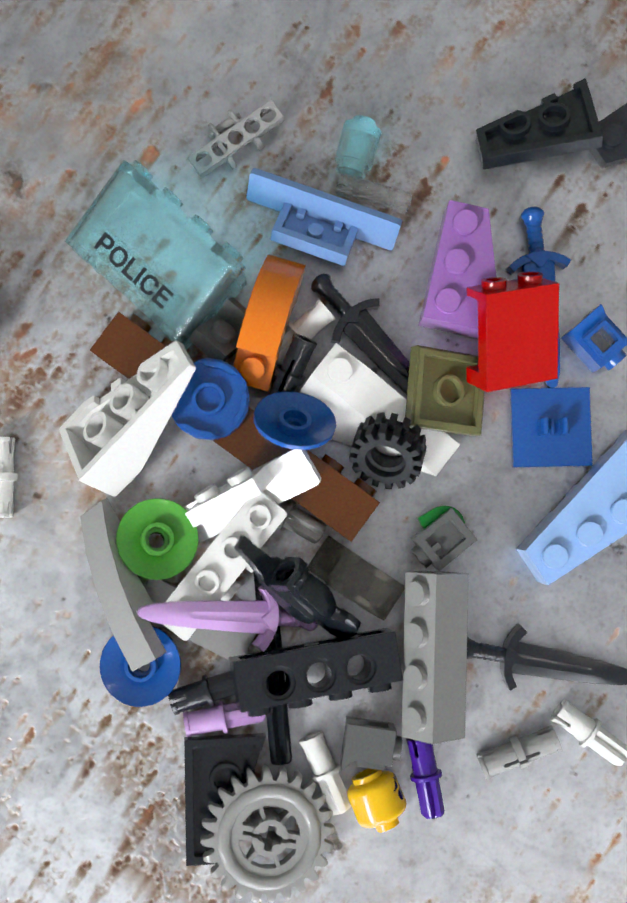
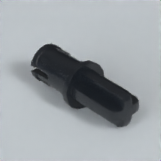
(202, 692)

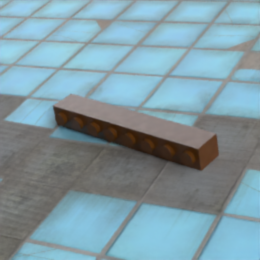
(334, 500)

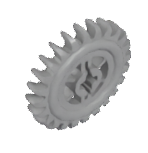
(230, 827)

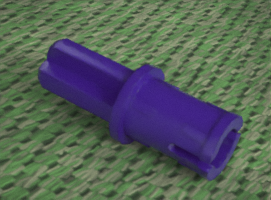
(426, 778)

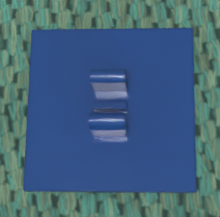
(551, 427)

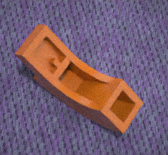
(267, 320)

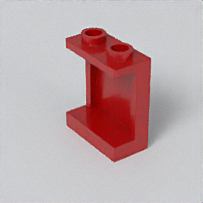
(515, 331)

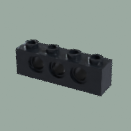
(252, 669)

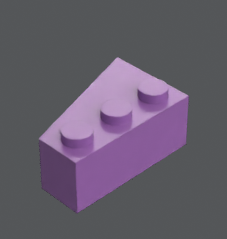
(460, 260)

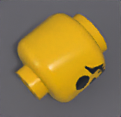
(376, 799)

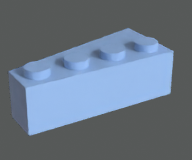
(583, 521)

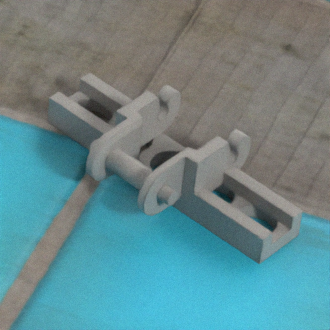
(222, 140)

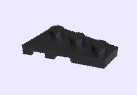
(210, 765)

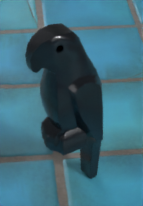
(298, 590)

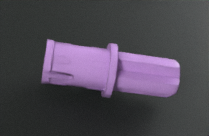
(217, 719)

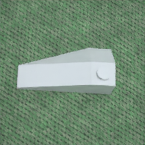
(357, 393)
(116, 433)

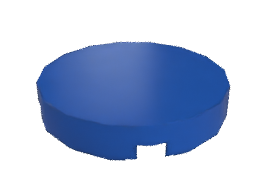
(212, 401)

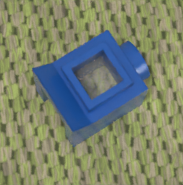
(597, 341)

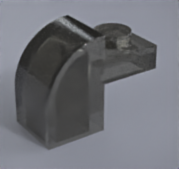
(356, 578)

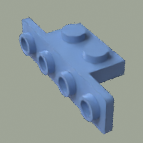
(318, 220)

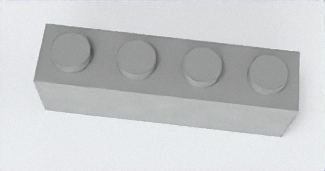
(435, 656)

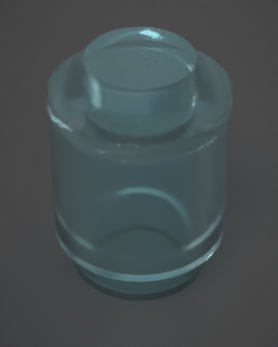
(357, 146)

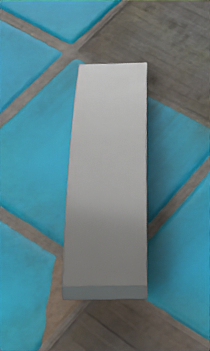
(118, 588)

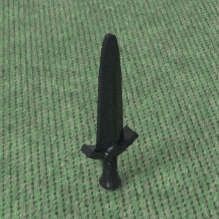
(364, 331)
(544, 662)

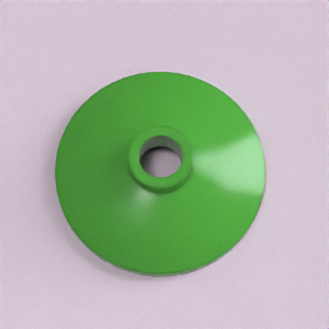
(160, 518)

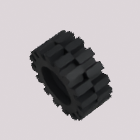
(393, 435)

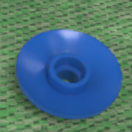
(294, 420)
(140, 687)

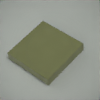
(440, 393)

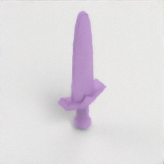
(233, 616)

